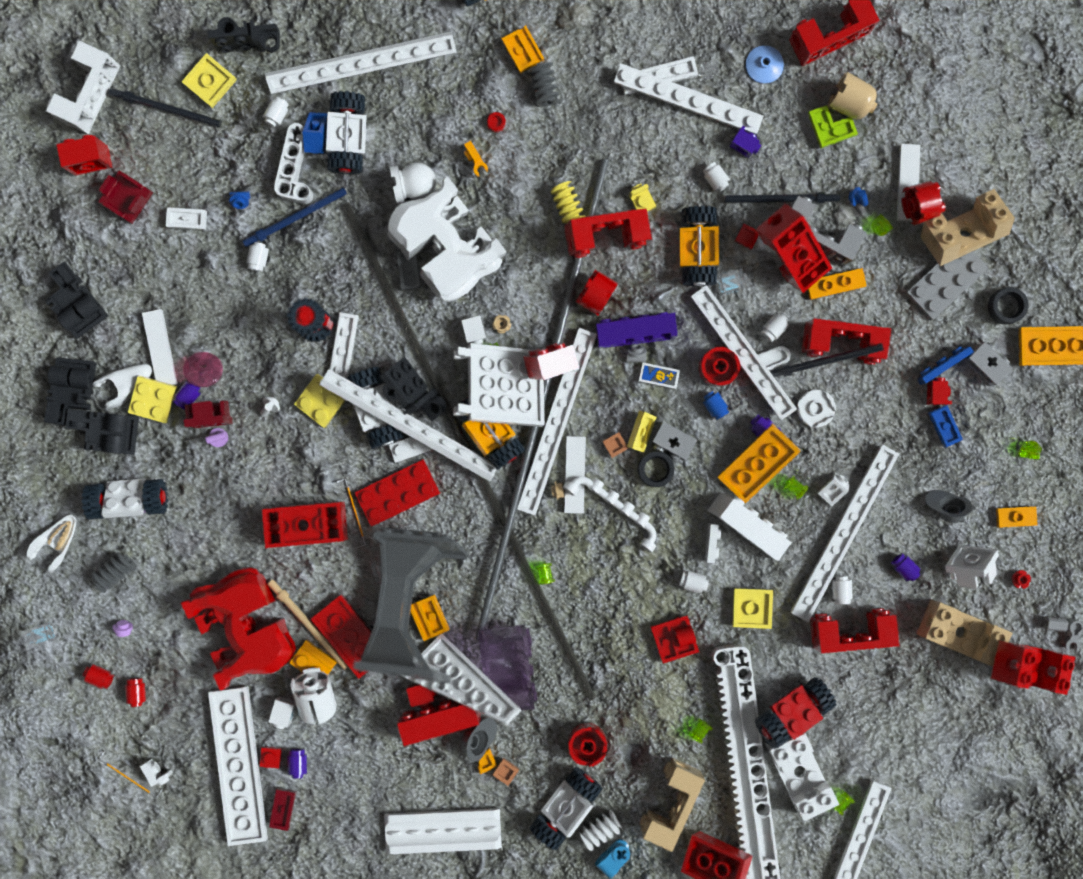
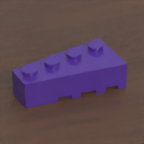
(636, 330)

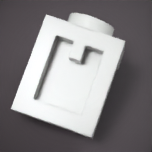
(834, 489)
(152, 773)

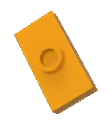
(1016, 516)

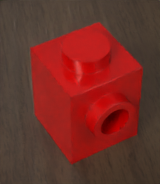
(420, 695)

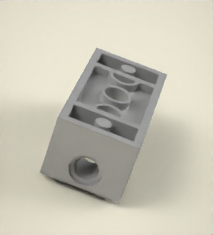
(839, 250)

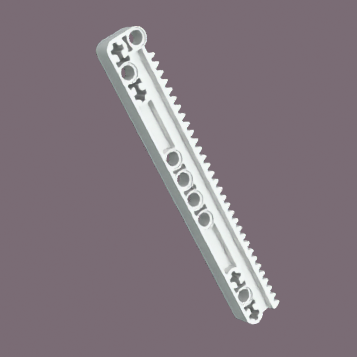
(739, 716)

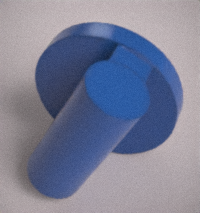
(858, 196)
(239, 200)

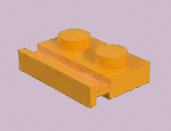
(522, 49)
(429, 617)
(312, 657)

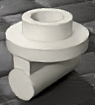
(271, 404)

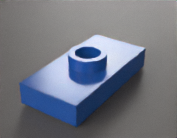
(945, 426)

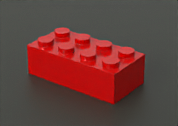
(436, 721)

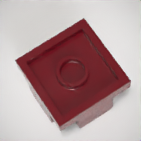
(124, 196)
(207, 414)

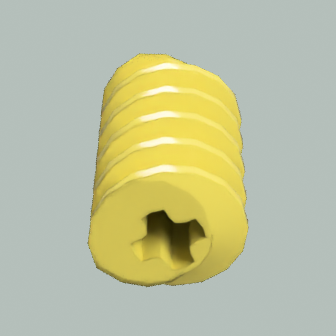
(566, 202)

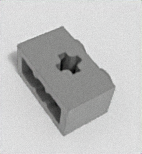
(979, 363)
(684, 441)

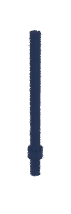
(261, 234)

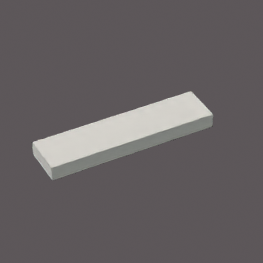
(671, 71)
(907, 174)
(344, 344)
(159, 347)
(575, 468)

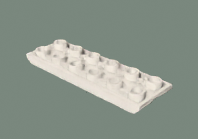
(442, 831)

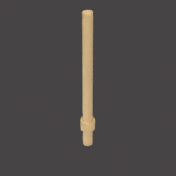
(283, 596)

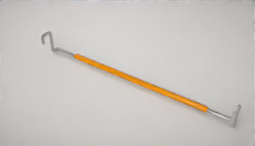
(354, 511)
(128, 778)

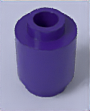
(186, 395)
(906, 567)
(297, 763)

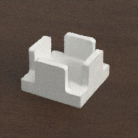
(972, 562)

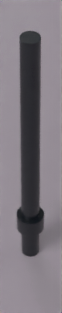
(130, 97)
(819, 198)
(788, 369)

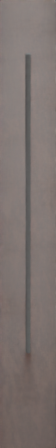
(533, 430)

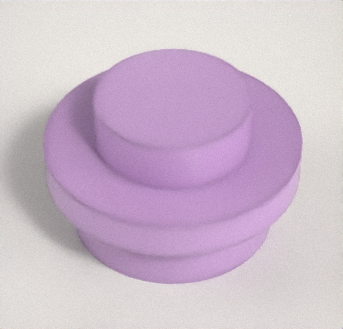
(122, 628)

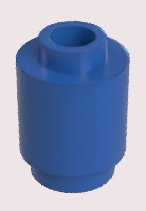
(715, 405)

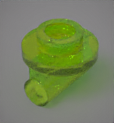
(881, 226)
(1030, 450)

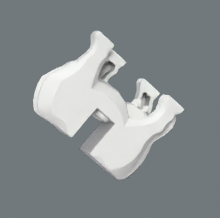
(458, 262)

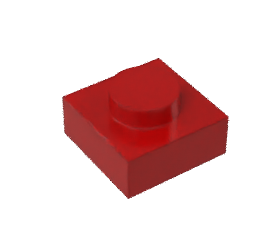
(747, 236)
(270, 757)

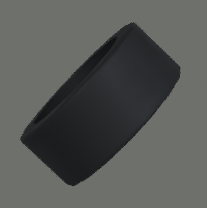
(1022, 305)
(641, 469)

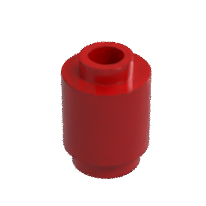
(98, 676)
(135, 692)

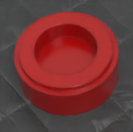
(496, 122)

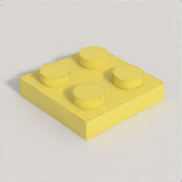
(209, 80)
(152, 399)
(319, 402)
(752, 608)

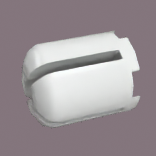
(314, 697)

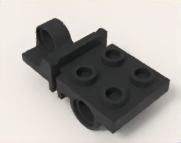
(231, 37)
(74, 304)
(70, 387)
(409, 388)
(105, 432)

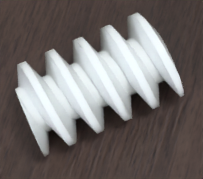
(599, 831)

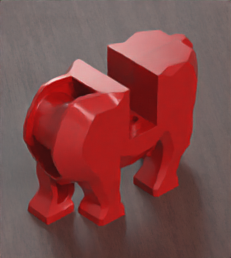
(230, 604)

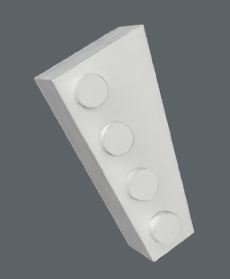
(750, 526)

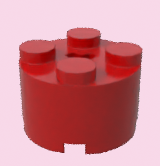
(922, 202)
(596, 292)
(724, 357)
(583, 754)

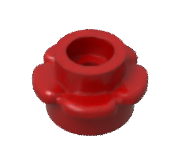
(1016, 579)

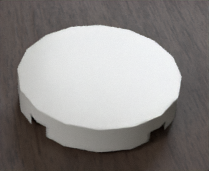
(816, 408)

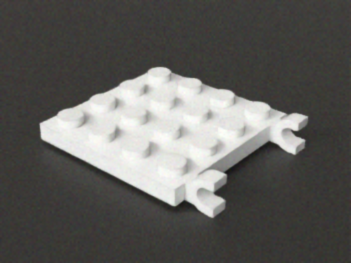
(500, 387)

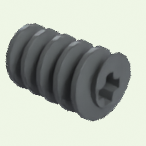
(543, 85)
(113, 572)

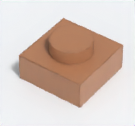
(615, 445)
(505, 771)

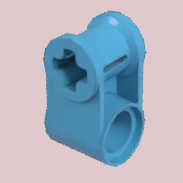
(611, 860)

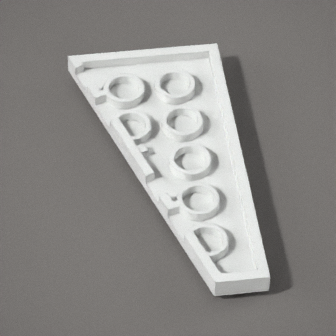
(467, 682)

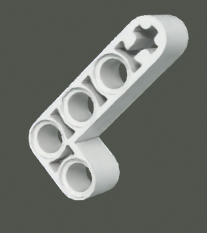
(295, 162)

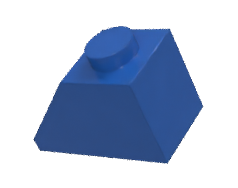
(315, 133)

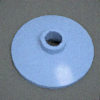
(764, 73)

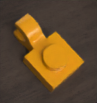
(472, 154)

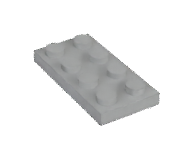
(945, 283)

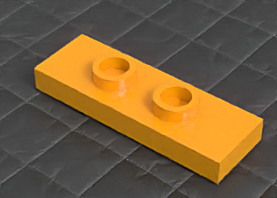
(837, 284)

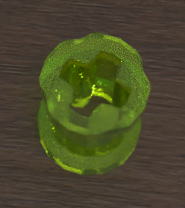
(795, 487)
(545, 573)
(700, 730)
(844, 801)

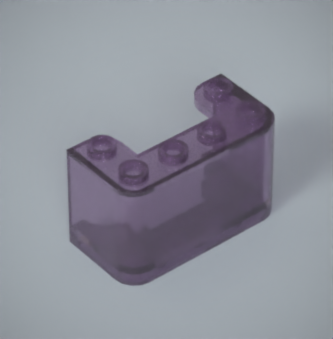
(506, 662)

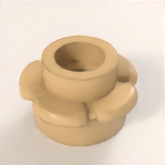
(496, 324)
(557, 490)

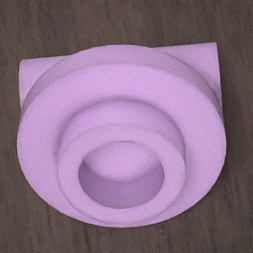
(217, 437)

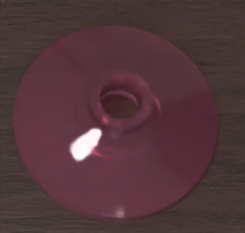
(203, 376)

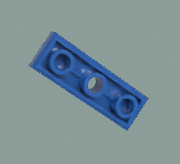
(944, 364)

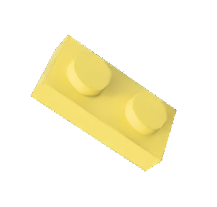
(641, 431)

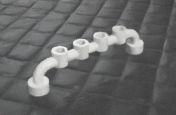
(625, 508)

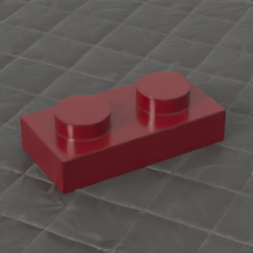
(282, 809)

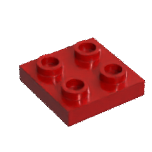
(675, 639)

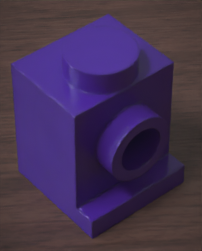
(746, 143)
(760, 424)

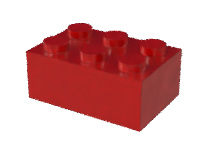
(714, 859)

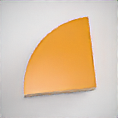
(487, 762)

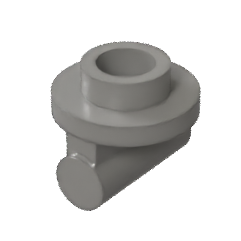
(636, 353)

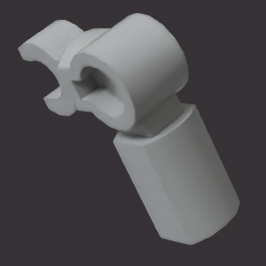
(1071, 626)

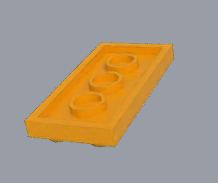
(1050, 346)
(759, 463)

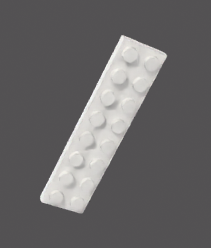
(238, 766)

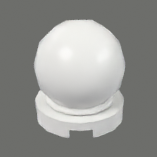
(414, 182)

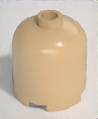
(854, 97)

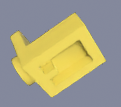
(641, 197)

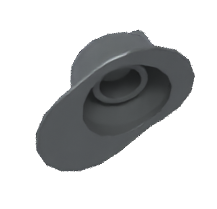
(950, 507)
(478, 739)

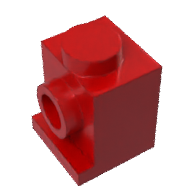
(938, 392)

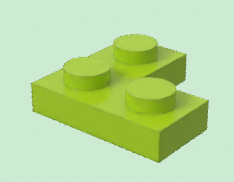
(830, 132)

